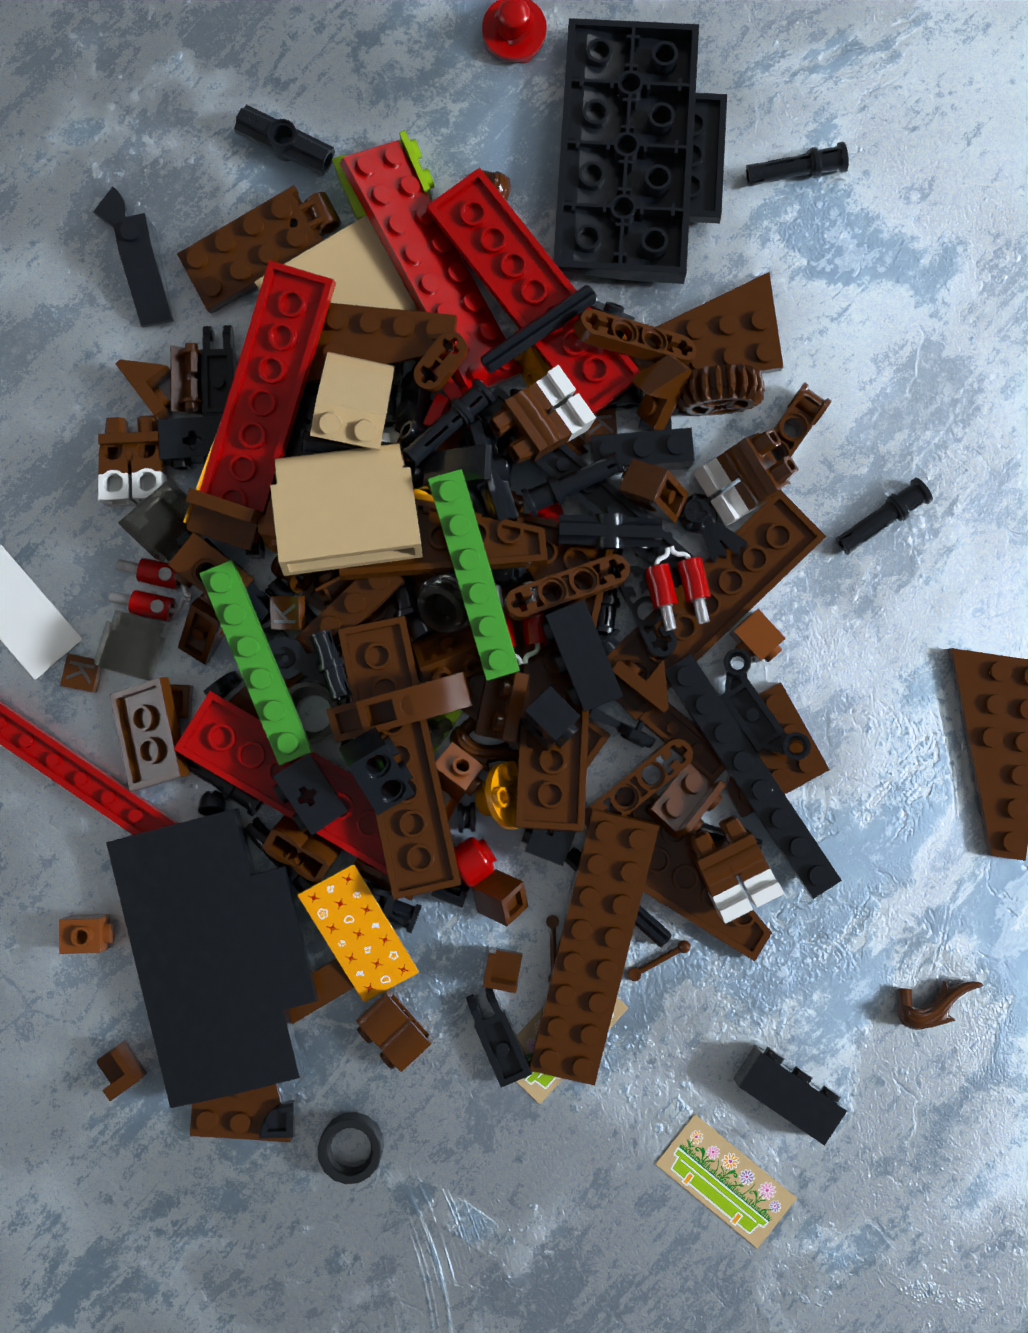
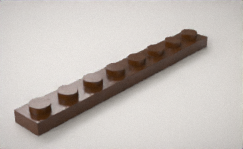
(347, 610)

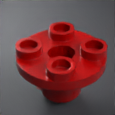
(514, 30)

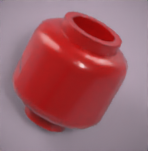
(474, 861)

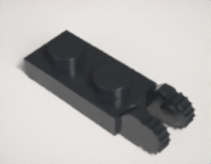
(217, 370)
(499, 1040)

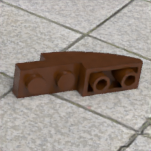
(399, 707)

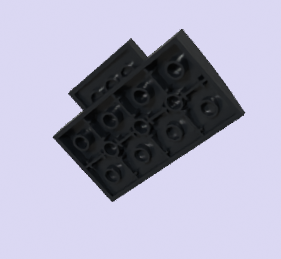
(635, 151)
(213, 956)

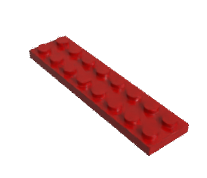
(425, 255)
(526, 284)
(268, 385)
(239, 751)

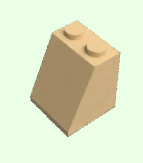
(352, 400)

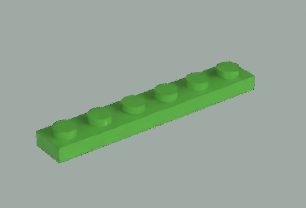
(473, 574)
(256, 662)

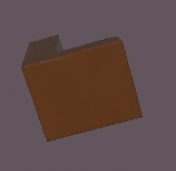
(500, 897)
(502, 970)
(120, 1069)

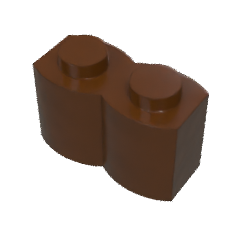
(306, 853)
(394, 1031)

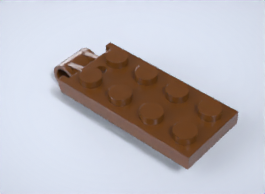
(237, 254)

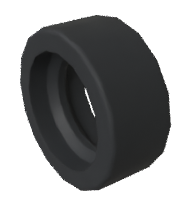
(343, 1173)

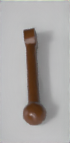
(552, 922)
(635, 973)

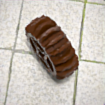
(721, 390)

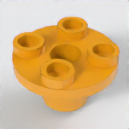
(498, 794)

